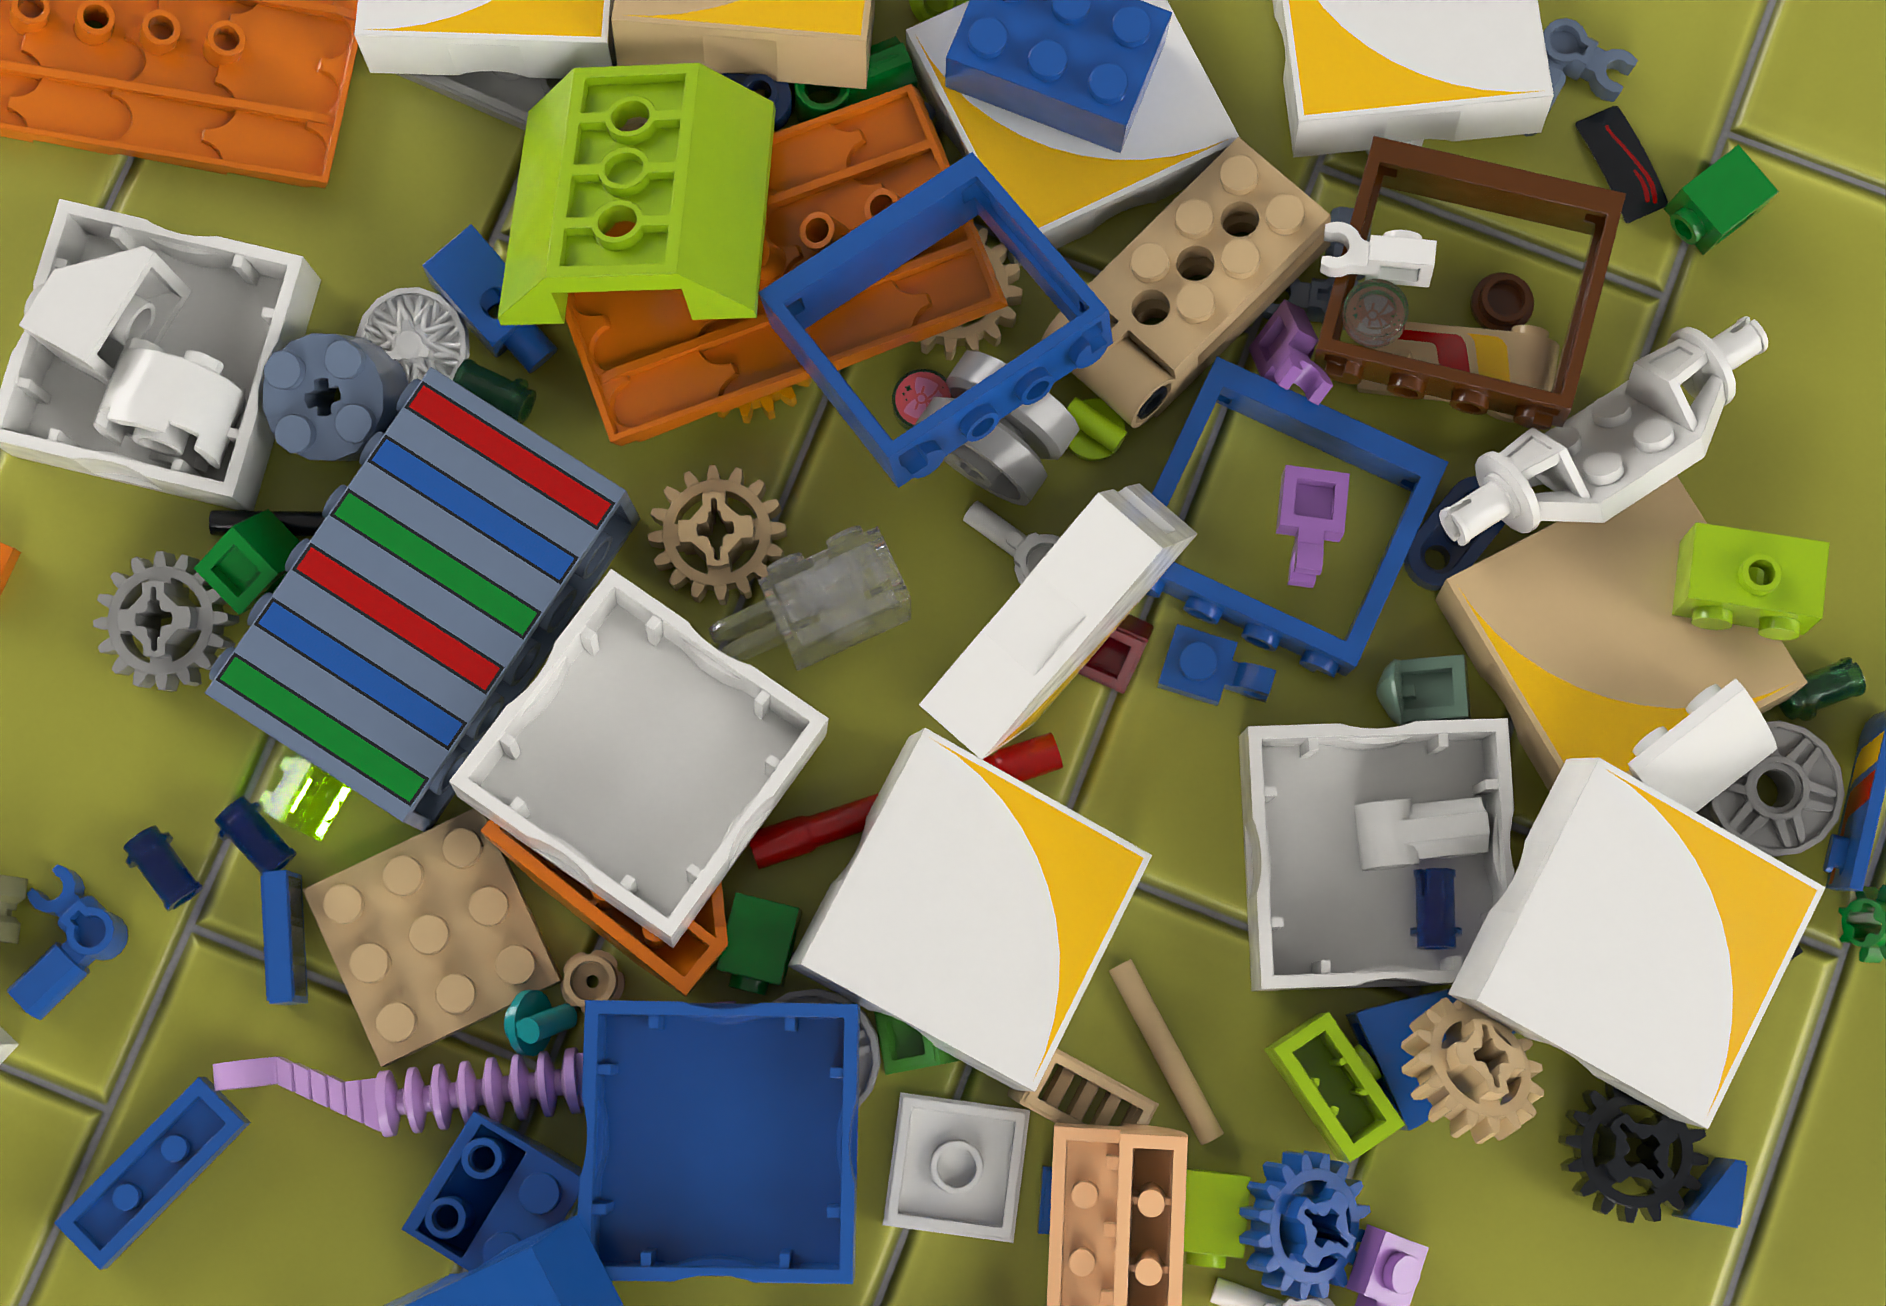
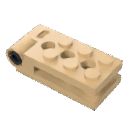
(1201, 318)

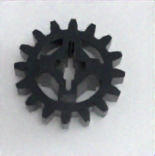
(1610, 1166)

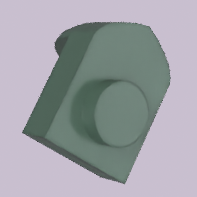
(1425, 689)

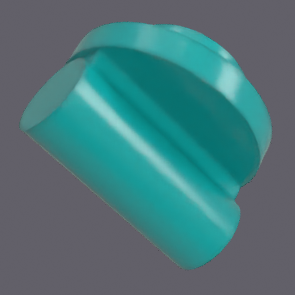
(533, 1021)

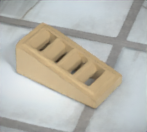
(1139, 1112)

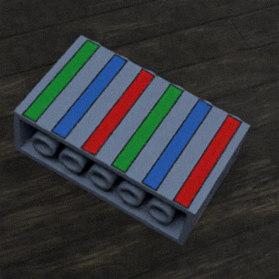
(424, 598)

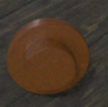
(1502, 302)

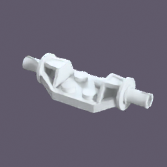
(1615, 445)

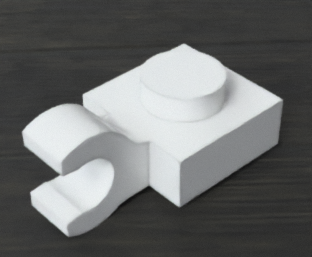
(1394, 257)

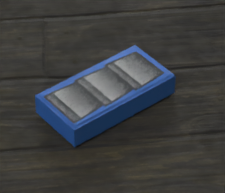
(284, 938)

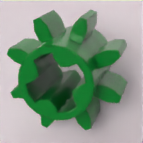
(1863, 923)

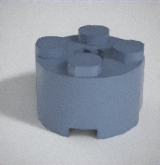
(302, 390)

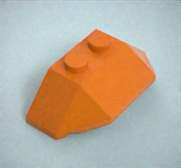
(677, 966)

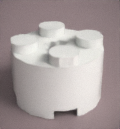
(170, 405)

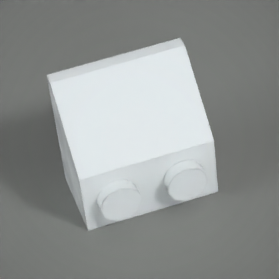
(100, 303)

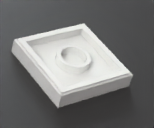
(956, 1167)

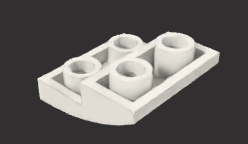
(1706, 749)

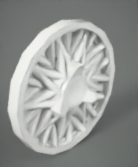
(417, 331)

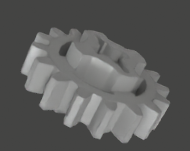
(137, 611)

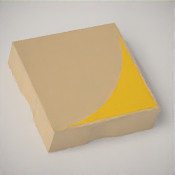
(778, 38)
(1586, 638)

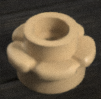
(580, 967)

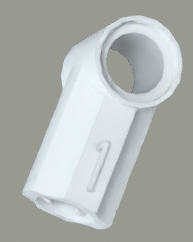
(1403, 833)

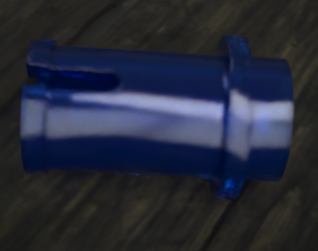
(254, 836)
(162, 867)
(1435, 909)

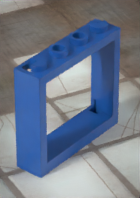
(891, 241)
(1334, 435)

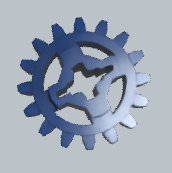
(1307, 1229)

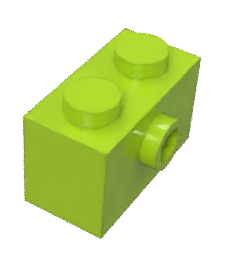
(1750, 580)
(1335, 1086)

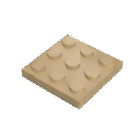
(431, 936)

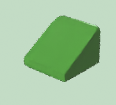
(905, 1047)

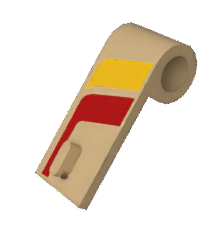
(1515, 356)

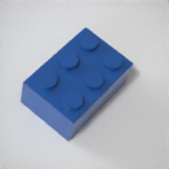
(1060, 61)

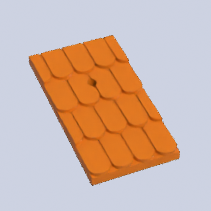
(183, 81)
(827, 177)

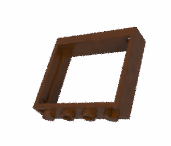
(1499, 191)

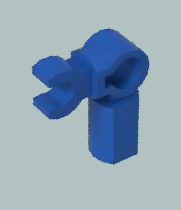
(90, 936)

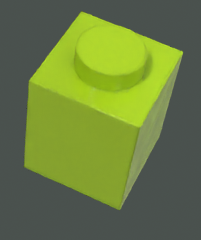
(1214, 1217)

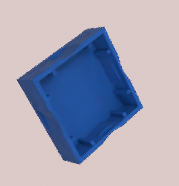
(721, 1140)

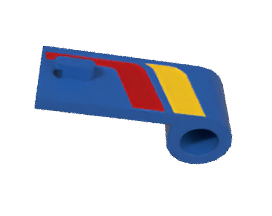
(1851, 848)

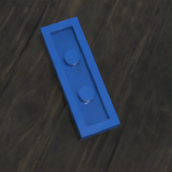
(152, 1173)

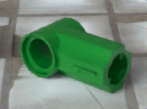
(888, 70)

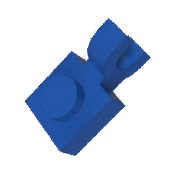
(1203, 666)

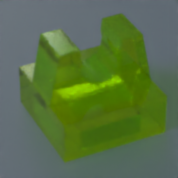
(305, 797)

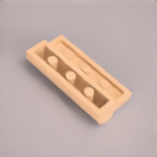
(1117, 1215)

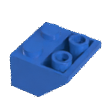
(493, 1193)

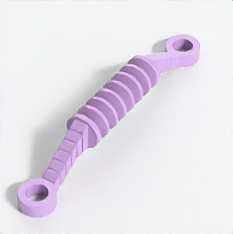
(381, 1102)

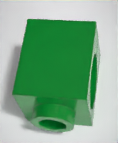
(1719, 200)
(248, 560)
(759, 943)

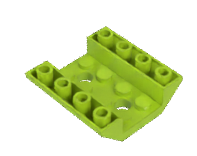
(684, 178)

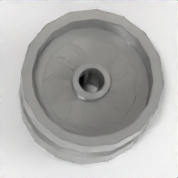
(1009, 456)

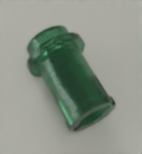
(506, 395)
(1825, 688)

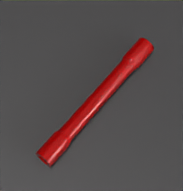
(806, 833)

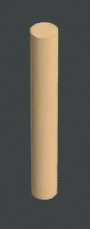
(1166, 1052)

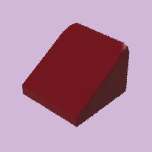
(1119, 654)

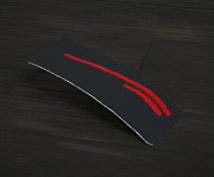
(1623, 162)

